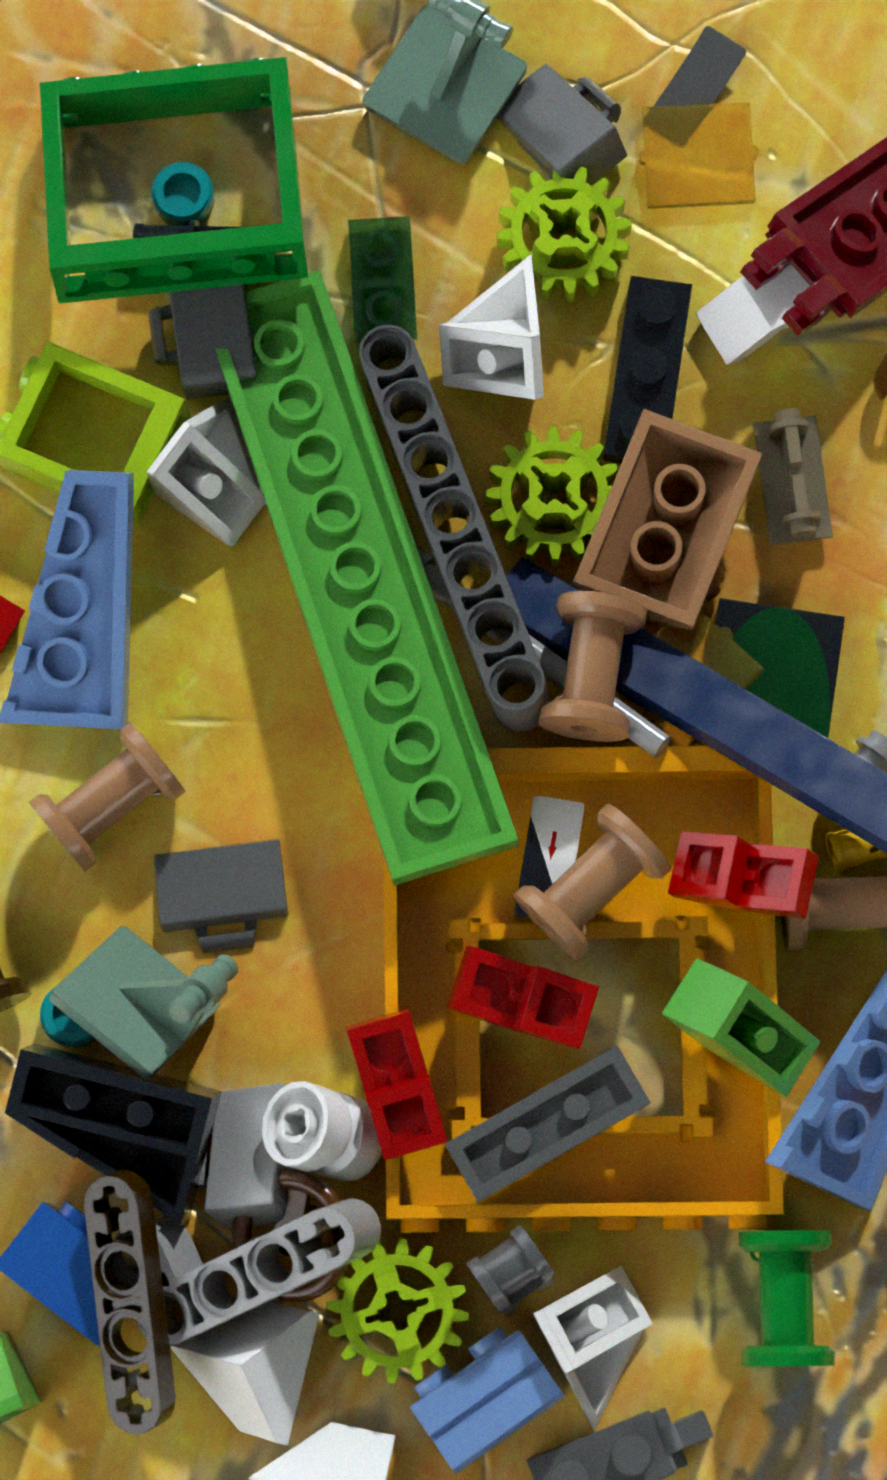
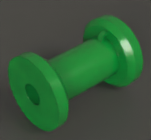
(786, 1297)

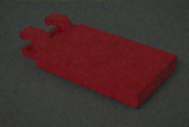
(833, 241)

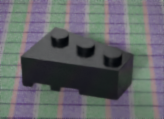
(118, 1120)

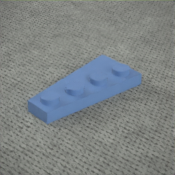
(78, 627)
(842, 1124)

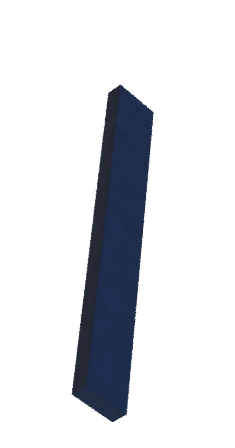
(723, 715)

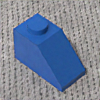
(54, 1265)

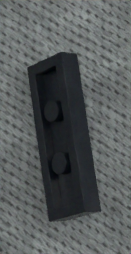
(647, 358)

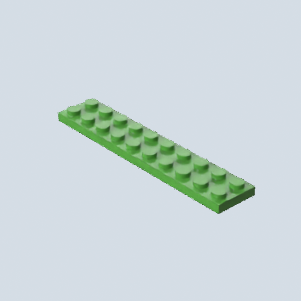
(364, 589)

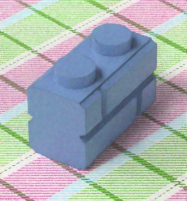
(485, 1399)

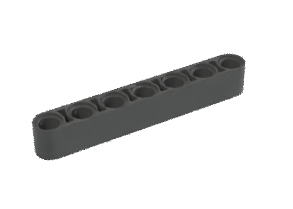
(460, 552)

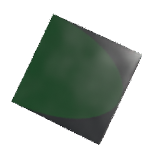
(796, 653)

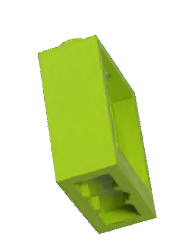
(37, 381)

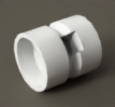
(321, 1131)

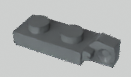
(632, 1449)

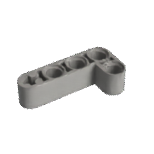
(253, 1266)

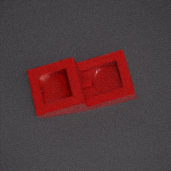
(743, 875)
(523, 997)
(396, 1084)

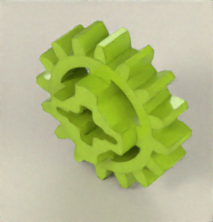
(577, 212)
(534, 477)
(407, 1340)

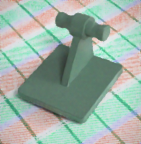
(448, 77)
(140, 1000)

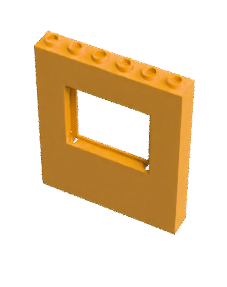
(643, 1161)

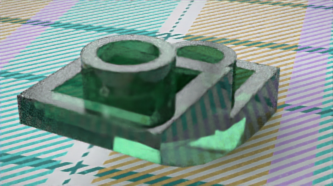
(382, 274)

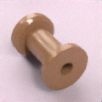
(593, 664)
(108, 796)
(593, 881)
(839, 905)

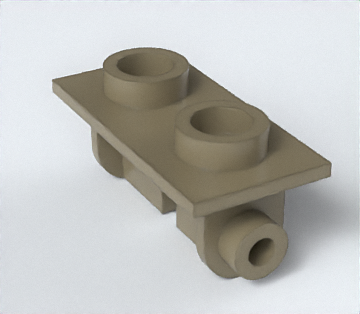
(793, 478)

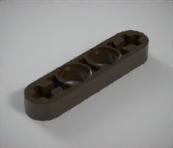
(117, 1301)

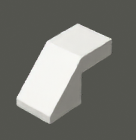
(746, 317)

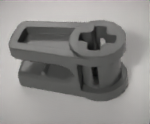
(512, 1271)

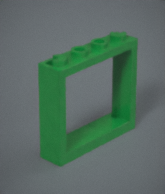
(182, 259)

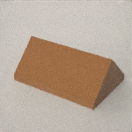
(668, 519)

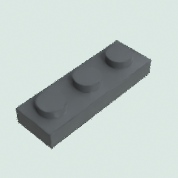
(547, 1123)

